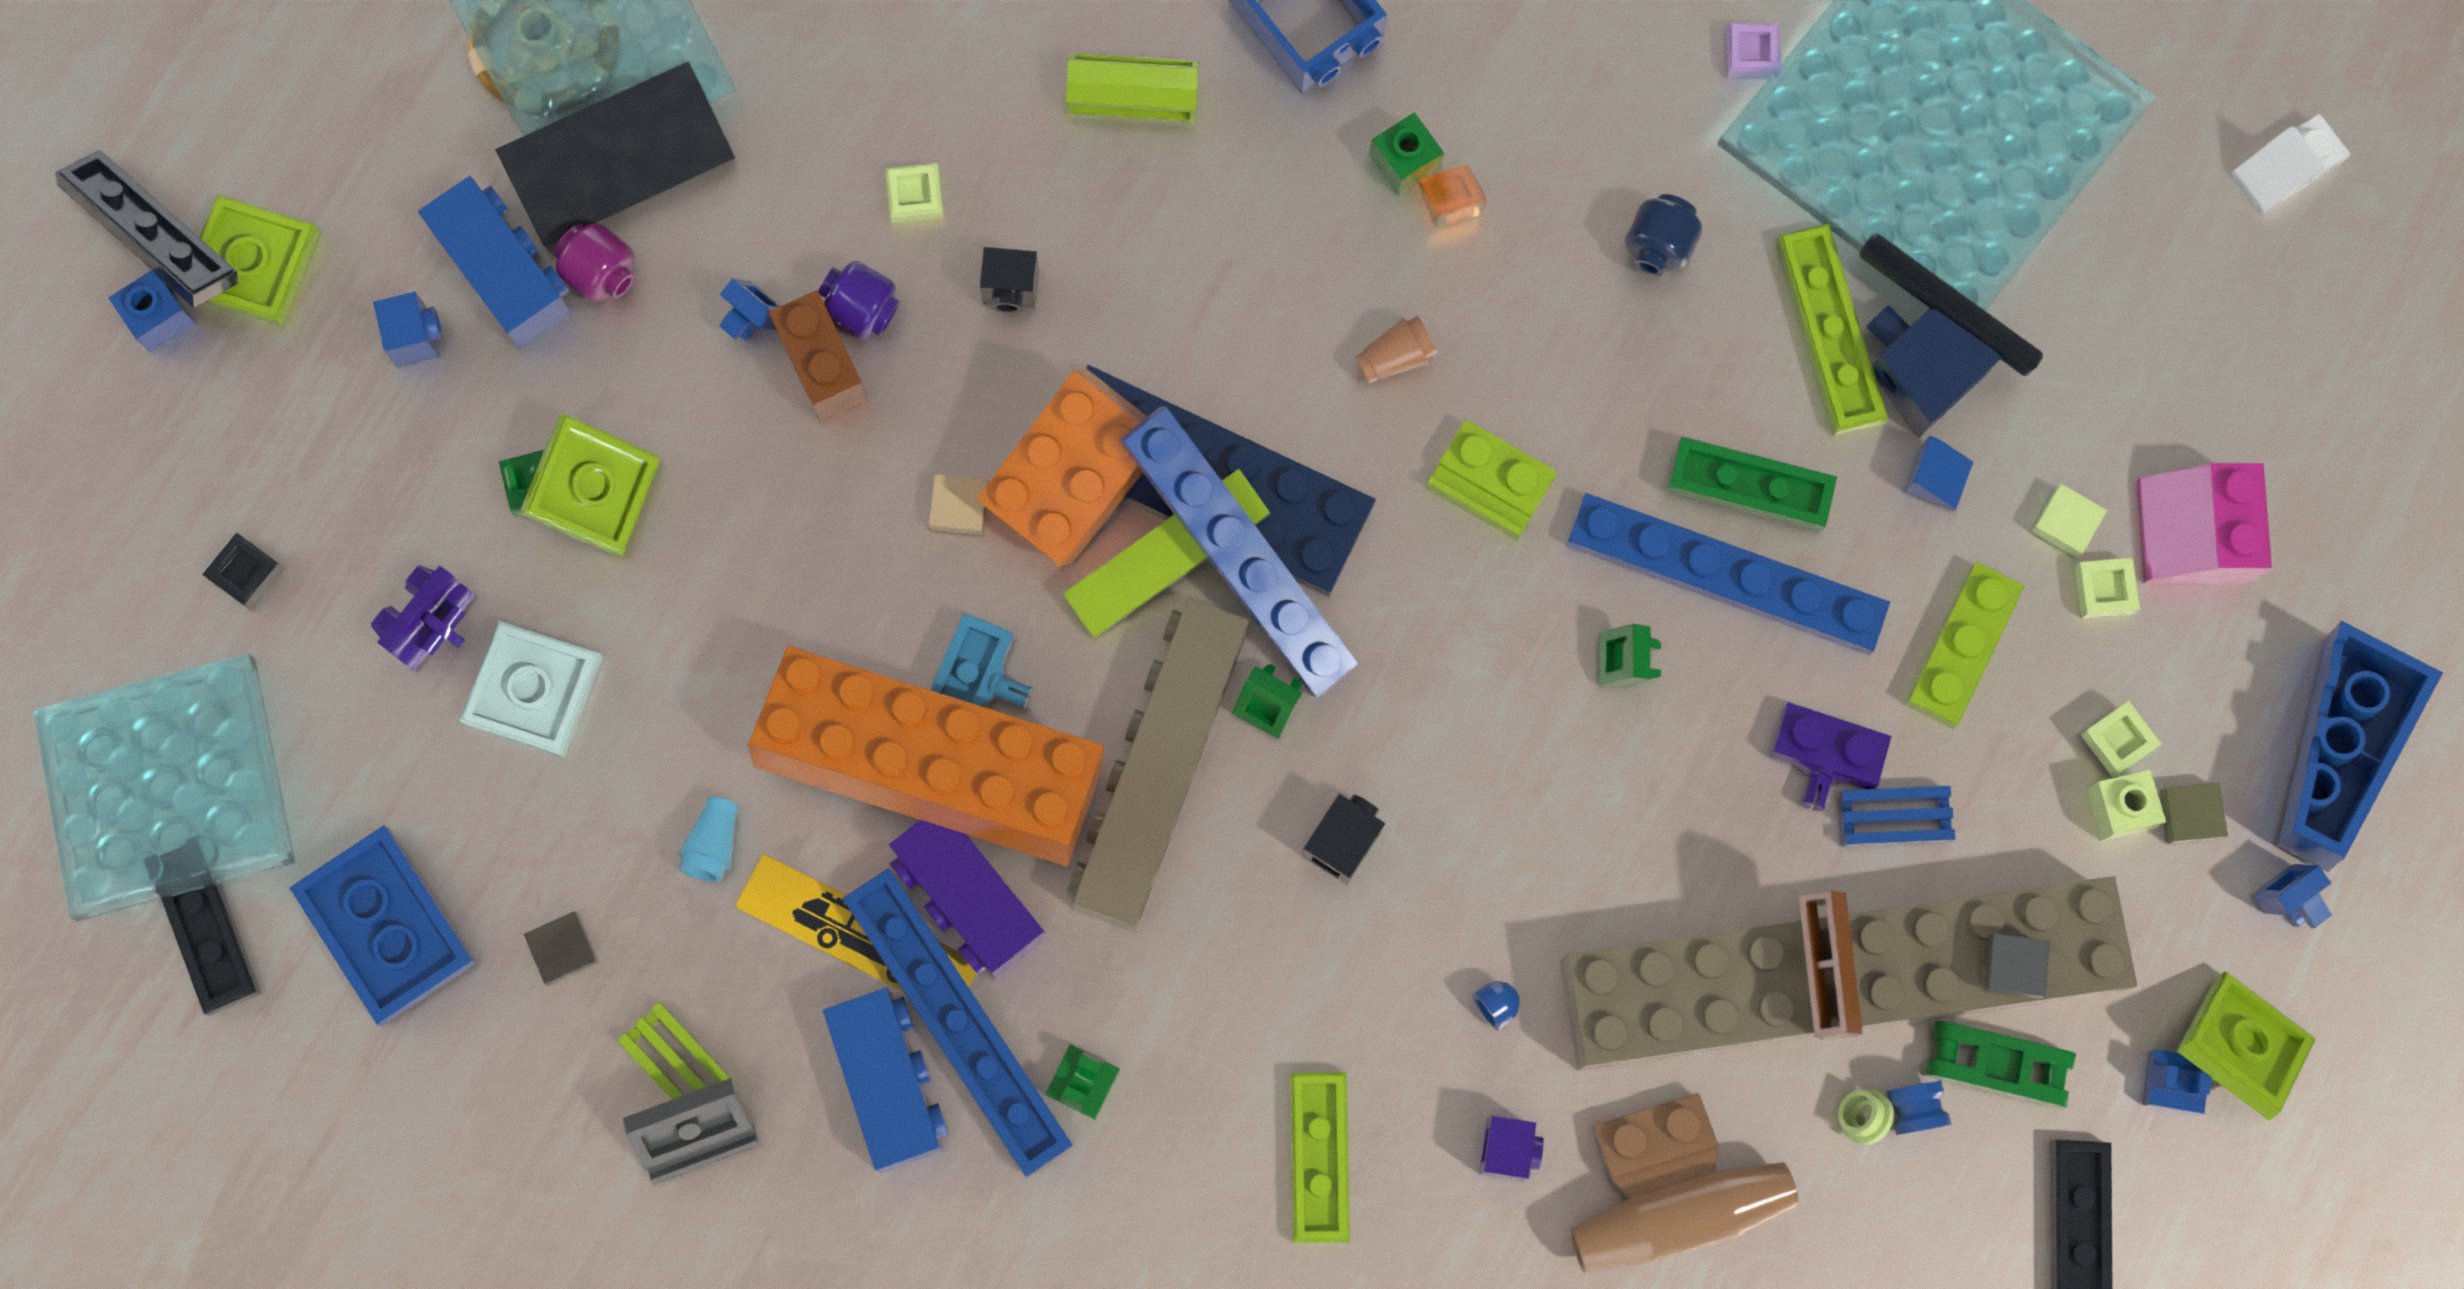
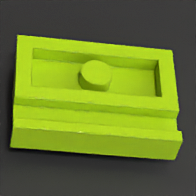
(1491, 479)

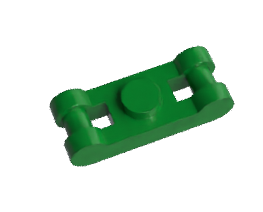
(2001, 1064)

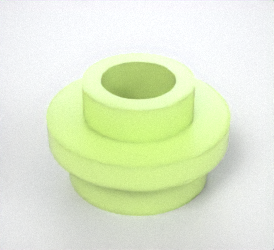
(1857, 1107)

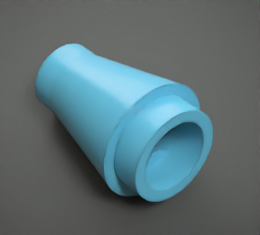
(710, 842)

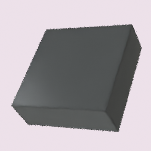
(2016, 966)

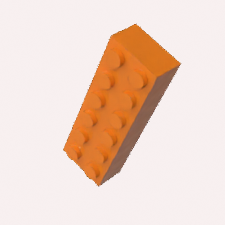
(926, 755)

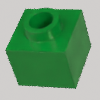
(1401, 167)

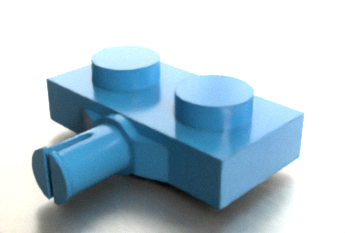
(976, 665)

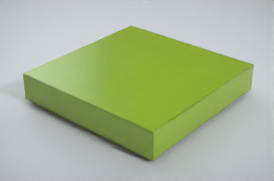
(266, 252)
(590, 485)
(2246, 1045)

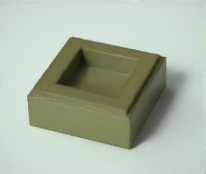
(2193, 813)

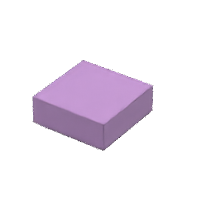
(1752, 50)

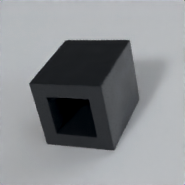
(1344, 837)

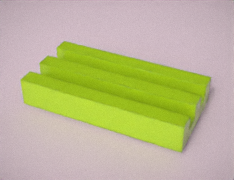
(644, 1027)

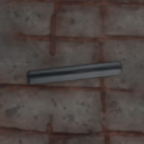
(1941, 296)

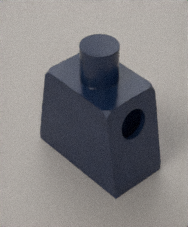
(1927, 365)

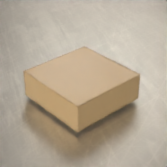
(956, 505)

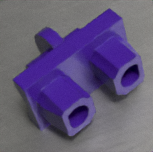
(426, 619)

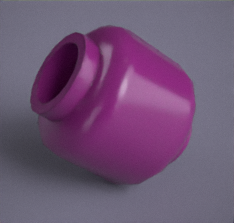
(595, 262)

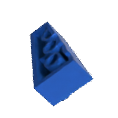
(2353, 734)

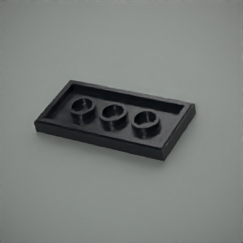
(615, 153)

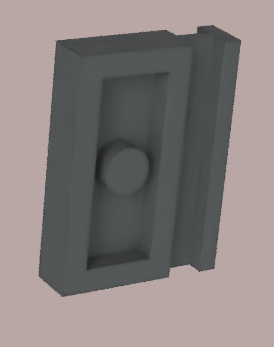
(691, 1131)

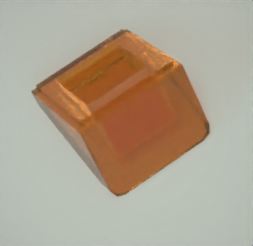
(1453, 196)

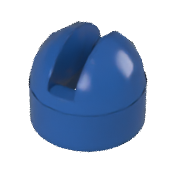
(1497, 1003)

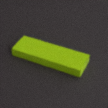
(1320, 1157)

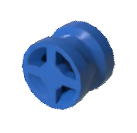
(1919, 1107)

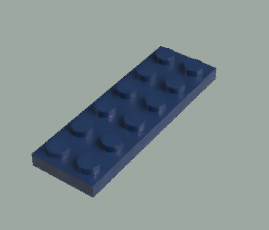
(1311, 515)

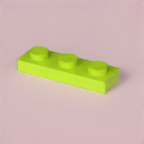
(1964, 645)

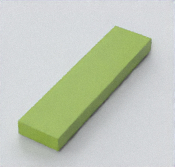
(1831, 329)
(1149, 566)

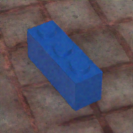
(497, 260)
(886, 1079)

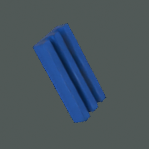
(1942, 813)

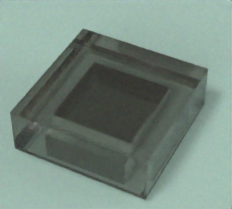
(561, 948)

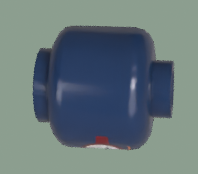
(1663, 235)

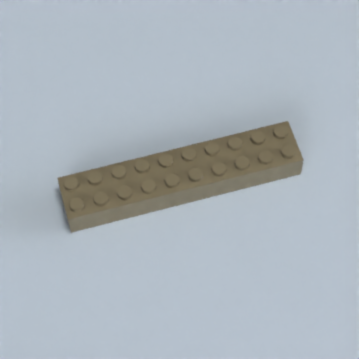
(1907, 963)

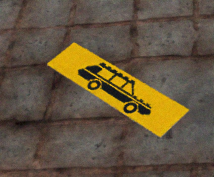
(819, 918)

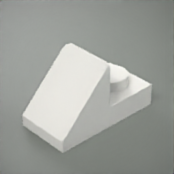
(2290, 163)

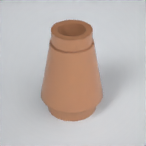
(1397, 350)

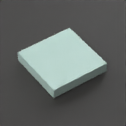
(531, 689)

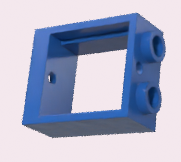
(1327, 63)

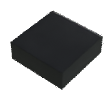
(243, 571)

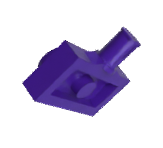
(1828, 751)

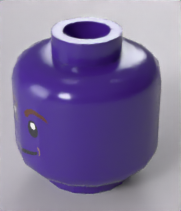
(859, 299)

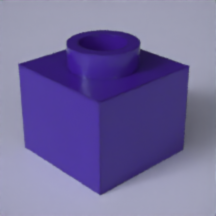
(1510, 1148)

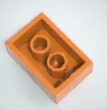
(1067, 469)

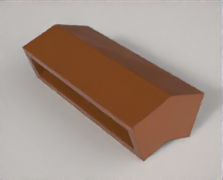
(1841, 963)

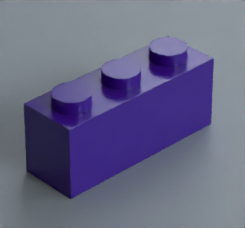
(967, 896)

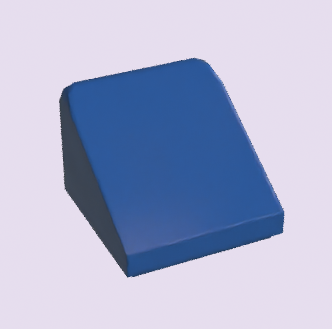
(1939, 474)

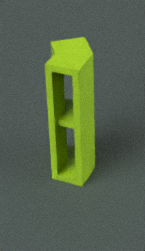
(1132, 87)

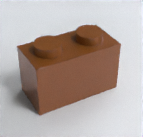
(818, 356)

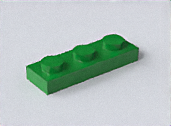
(1751, 484)

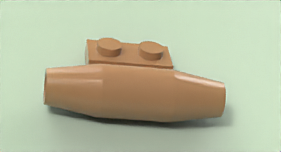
(1674, 1195)

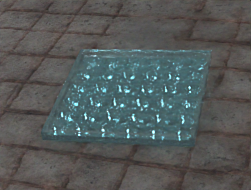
(1938, 129)

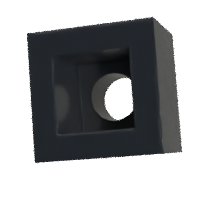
(1009, 279)

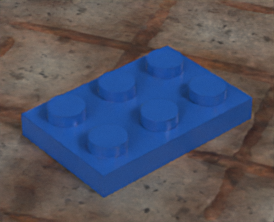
(382, 925)

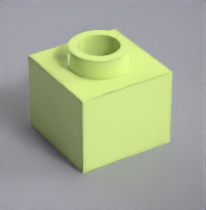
(2112, 814)

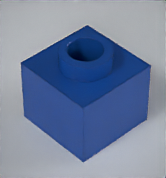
(161, 320)
(408, 329)

